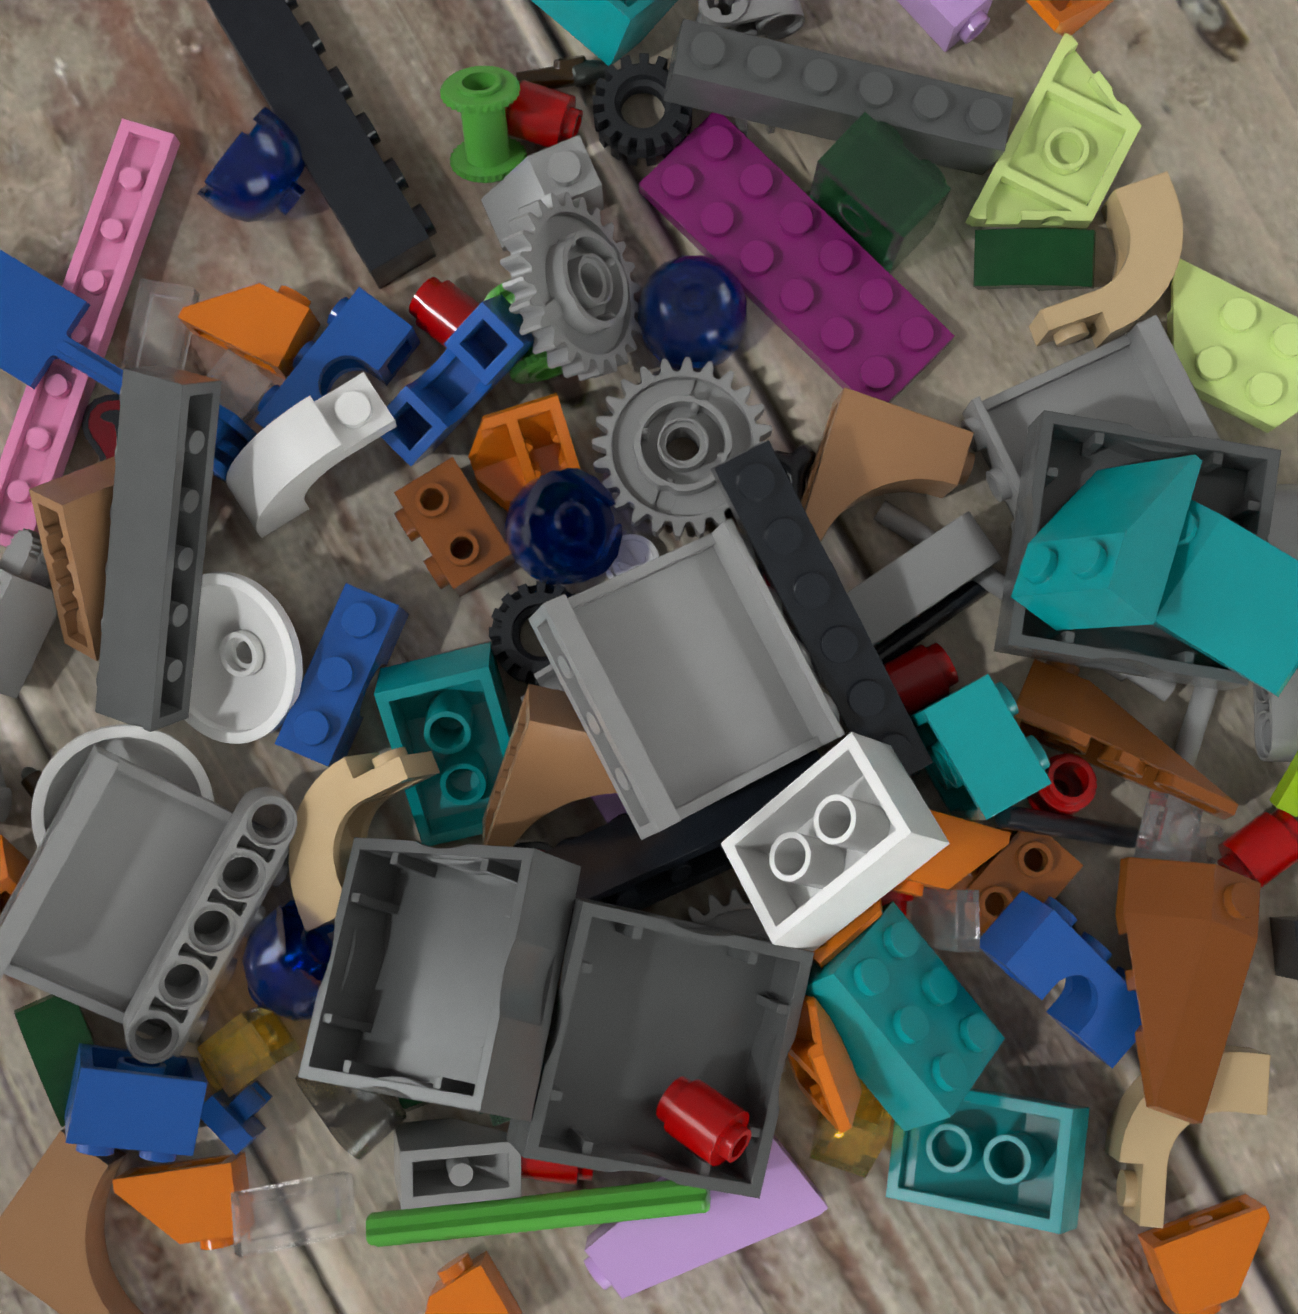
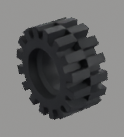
(622, 136)
(507, 628)

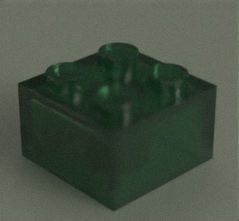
(879, 191)

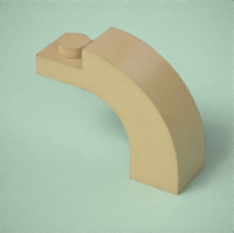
(1148, 245)
(334, 813)
(1146, 1136)

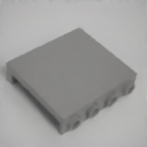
(1123, 381)
(686, 678)
(113, 886)

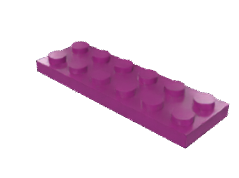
(795, 261)

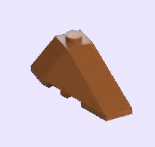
(1084, 721)
(1190, 955)

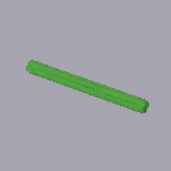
(536, 1213)

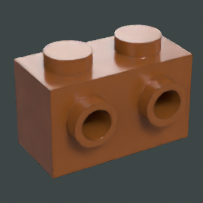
(453, 527)
(1027, 864)

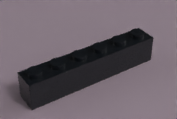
(332, 139)
(816, 602)
(639, 872)

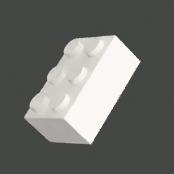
(833, 843)

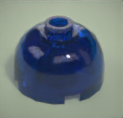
(257, 172)
(692, 311)
(563, 528)
(286, 963)

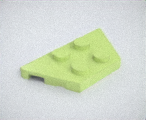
(1059, 151)
(1234, 347)

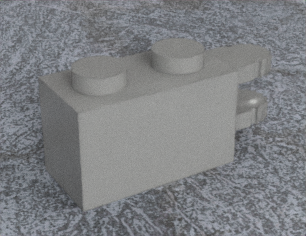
(25, 609)

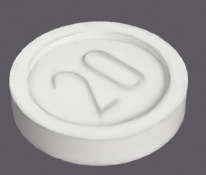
(632, 553)

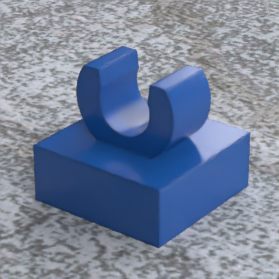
(234, 1117)

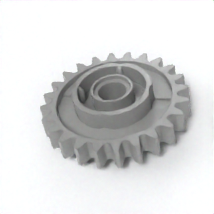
(571, 286)
(655, 415)

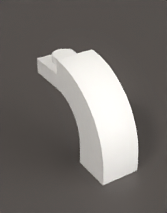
(300, 446)

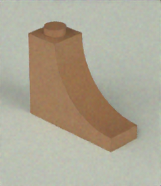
(878, 451)
(75, 541)
(542, 768)
(57, 1233)

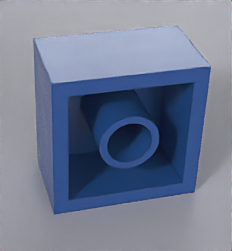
(134, 1104)

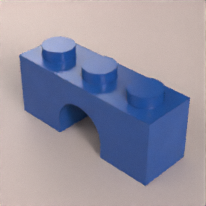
(358, 338)
(470, 367)
(332, 691)
(1040, 948)

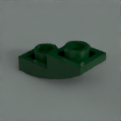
(1034, 259)
(52, 1036)

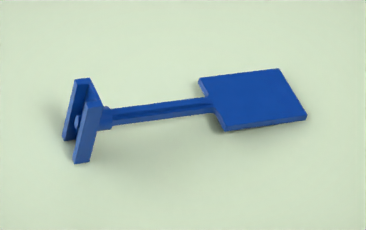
(38, 329)

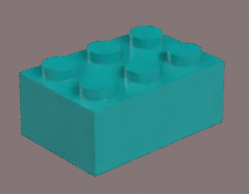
(980, 751)
(905, 1021)

